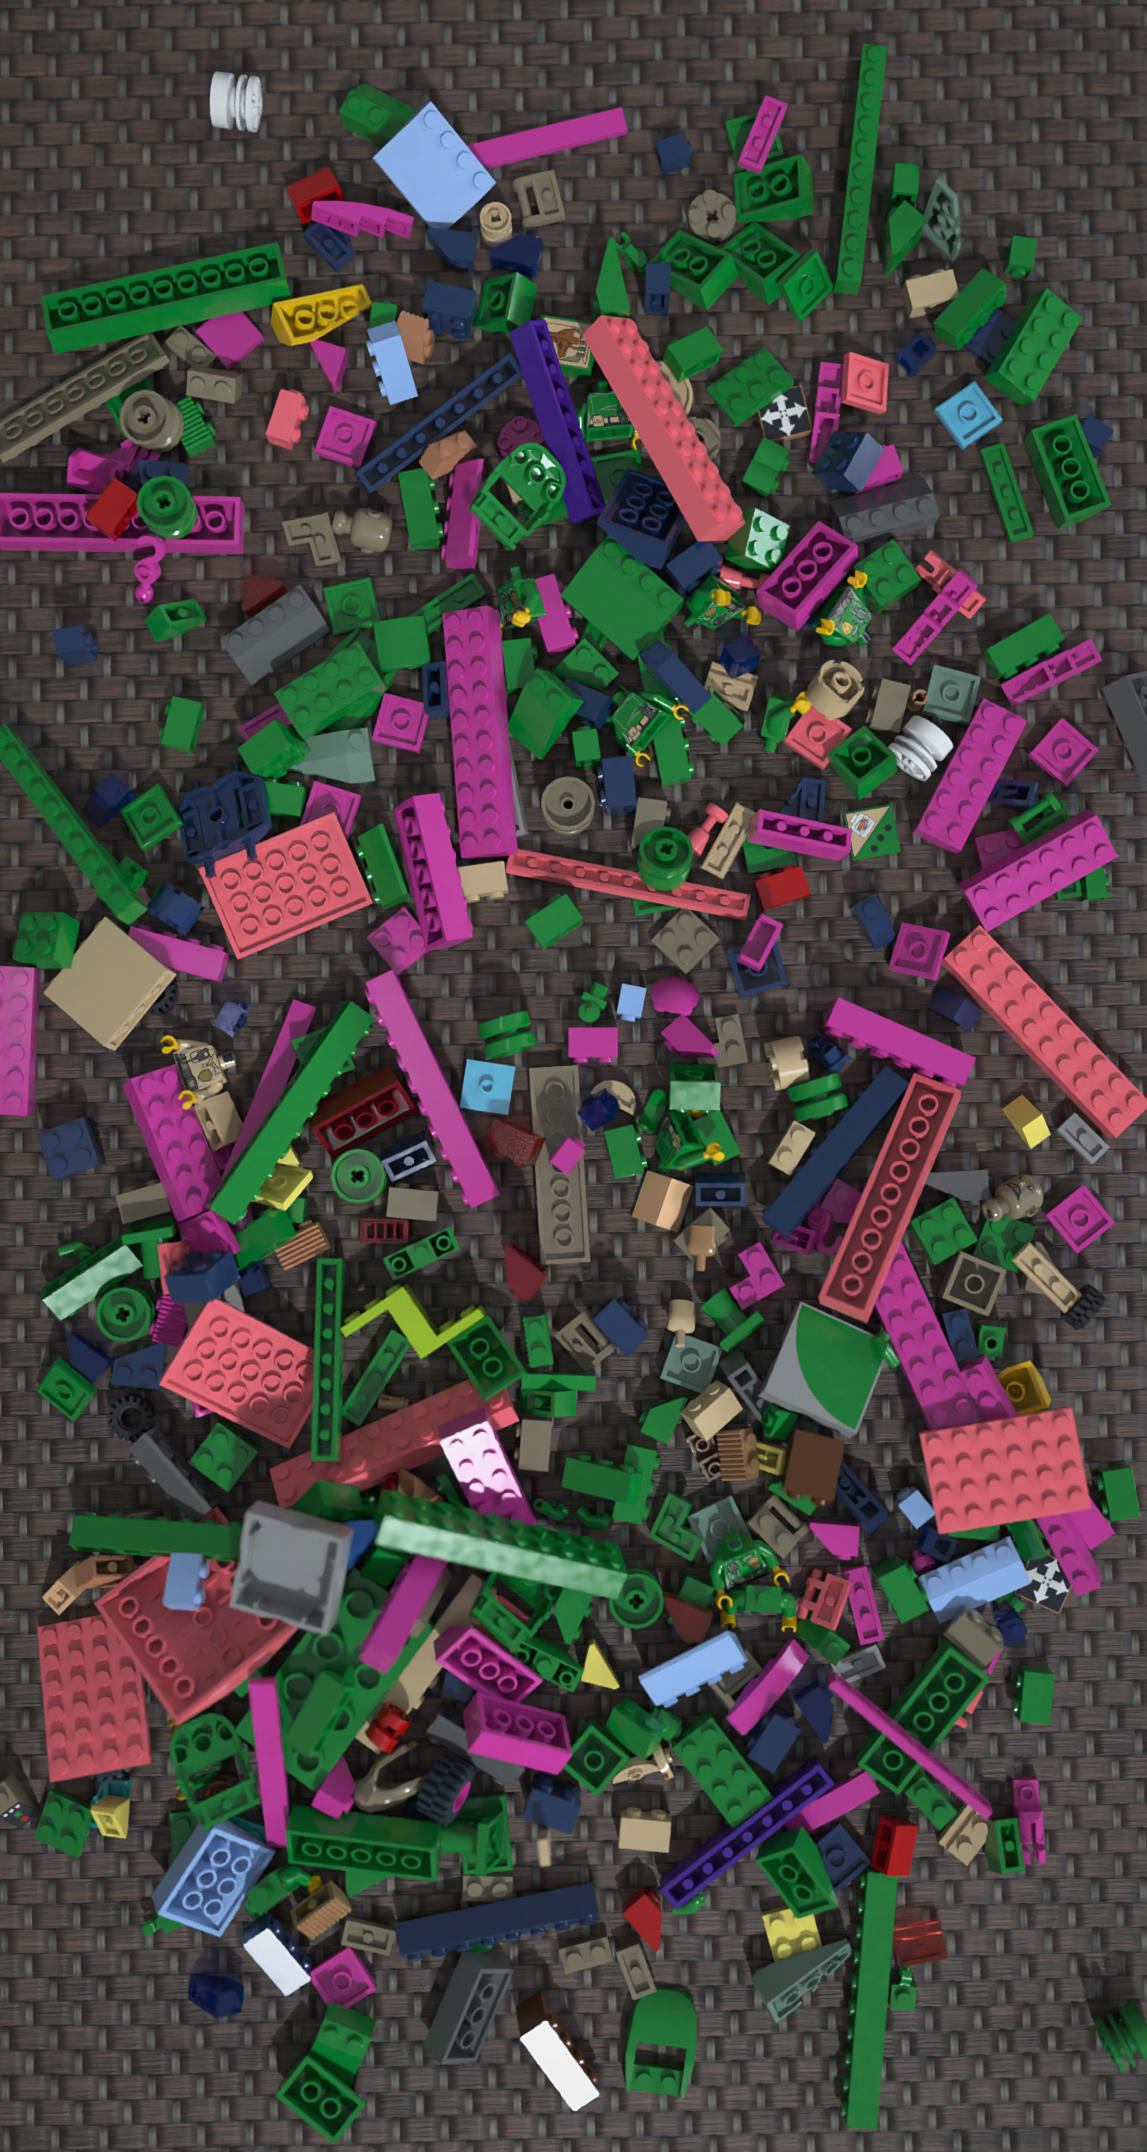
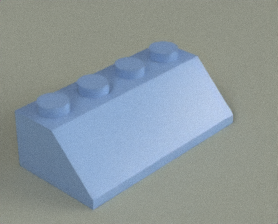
(974, 1579)
(693, 1669)

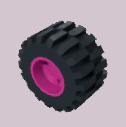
(446, 1788)

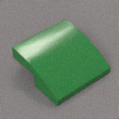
(402, 643)

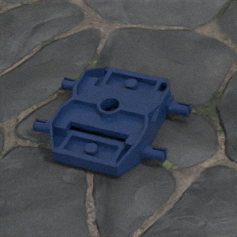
(211, 840)

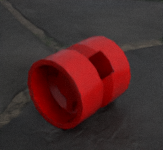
(385, 1730)

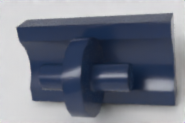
(828, 1053)

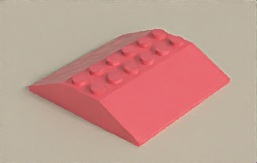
(190, 1653)

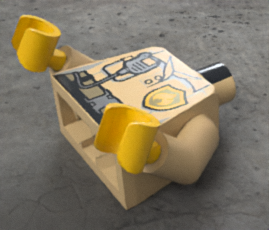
(199, 1068)

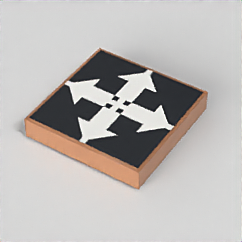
(785, 417)
(1048, 1583)

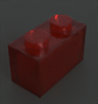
(514, 1142)

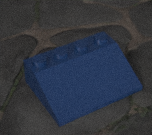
(643, 518)

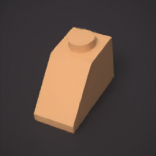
(63, 1592)

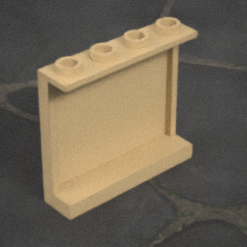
(109, 984)

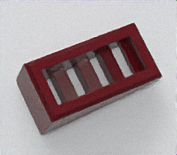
(405, 1230)

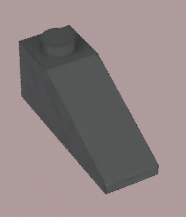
(962, 1185)
(745, 1381)

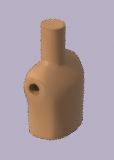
(701, 1244)

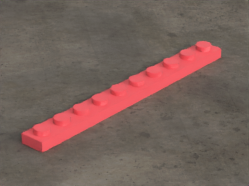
(626, 884)

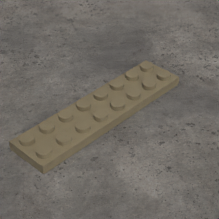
(80, 395)
(559, 1195)

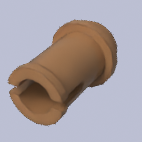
(921, 700)
(392, 1403)

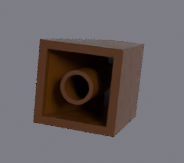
(811, 1467)

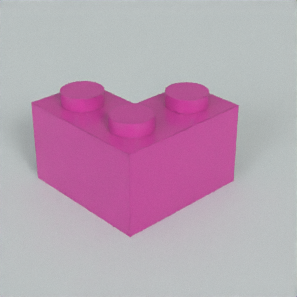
(761, 1276)

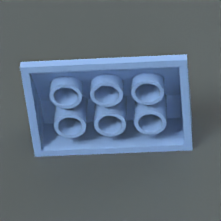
(434, 168)
(211, 1877)

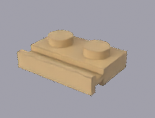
(735, 691)
(965, 1834)

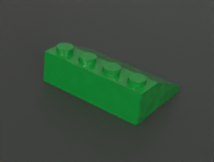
(622, 598)

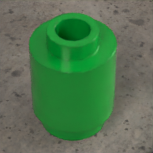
(669, 1720)

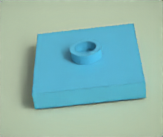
(968, 415)
(487, 1087)

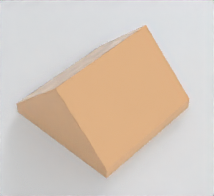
(662, 1201)

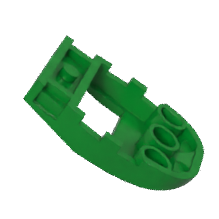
(535, 479)
(358, 717)
(500, 1621)
(201, 1745)
(667, 2020)

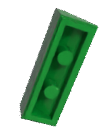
(559, 1380)

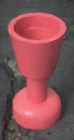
(735, 579)
(700, 835)

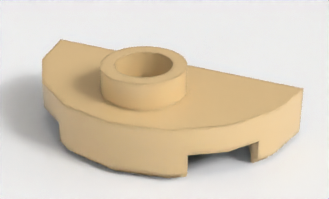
(621, 1092)
(663, 1759)
(635, 1769)

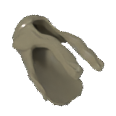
(373, 1790)

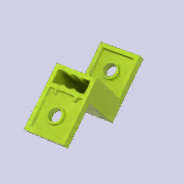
(413, 1319)

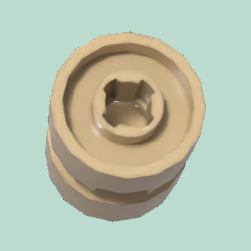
(495, 224)

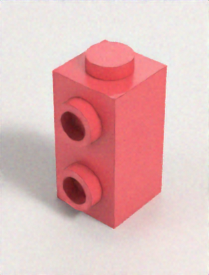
(287, 418)

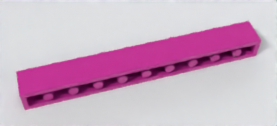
(1057, 1528)

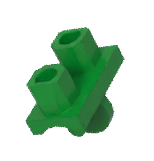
(593, 1003)

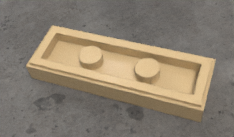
(728, 841)
(1046, 1277)
(544, 1844)

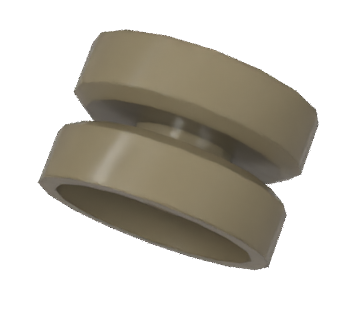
(151, 421)
(575, 793)

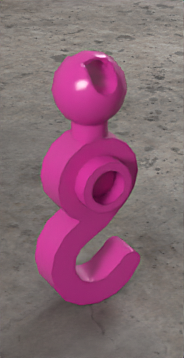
(148, 569)
(822, 1222)

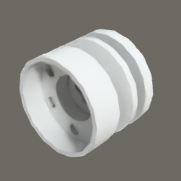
(234, 101)
(920, 747)

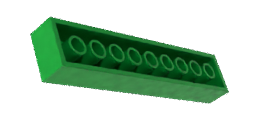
(165, 298)
(498, 1544)

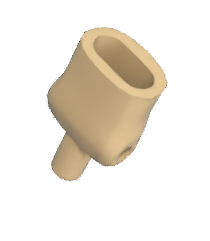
(681, 1319)

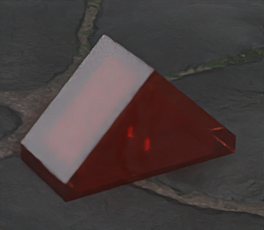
(260, 592)

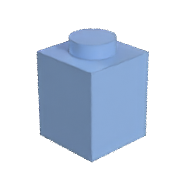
(631, 1002)
(914, 1506)

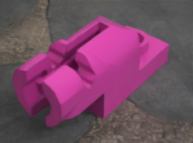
(1030, 1817)

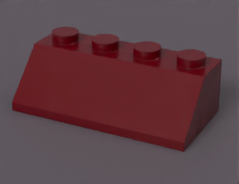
(361, 1111)
(523, 1273)

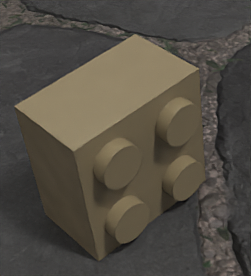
(972, 1283)

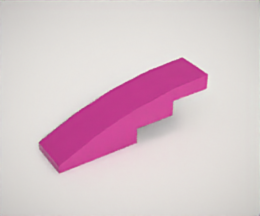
(353, 217)
(826, 407)
(935, 616)
(1051, 672)
(767, 1687)
(835, 1802)

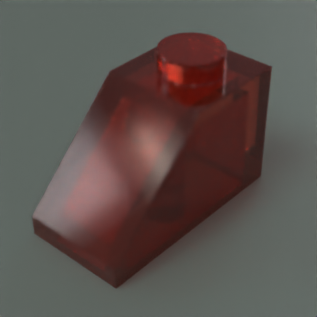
(688, 1618)

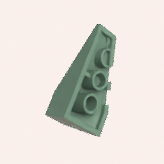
(943, 219)
(340, 757)
(787, 1980)

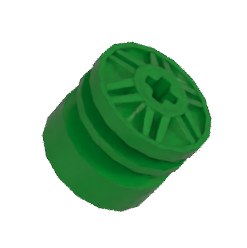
(1124, 2037)

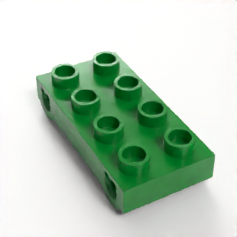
(338, 1653)

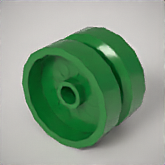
(167, 507)
(664, 858)
(508, 1040)
(817, 1098)
(345, 1180)
(112, 1317)
(646, 1608)

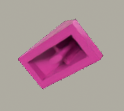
(332, 360)
(800, 1240)

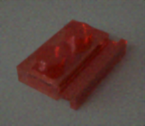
(919, 1943)

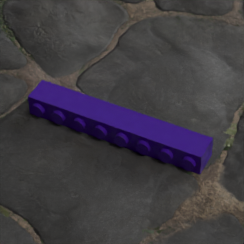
(558, 419)
(732, 1844)

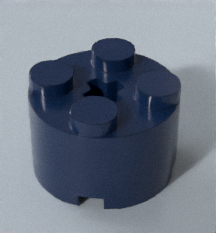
(174, 908)

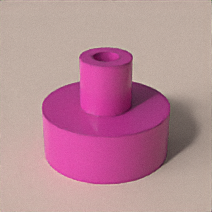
(922, 1563)

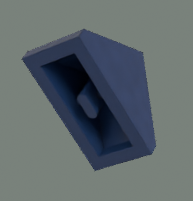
(1013, 794)
(955, 1009)

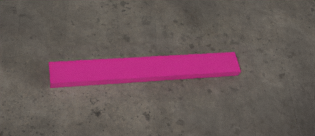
(550, 138)
(275, 1075)
(909, 1745)
(270, 1759)

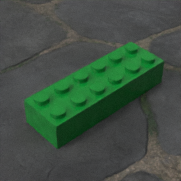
(925, 1712)
(364, 1843)

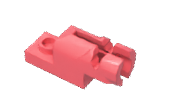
(941, 576)

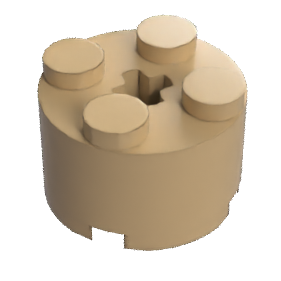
(835, 689)
(786, 1063)

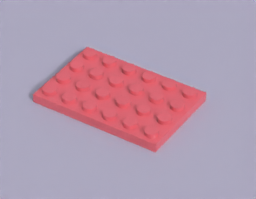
(289, 889)
(244, 1372)
(1005, 1470)
(91, 1700)

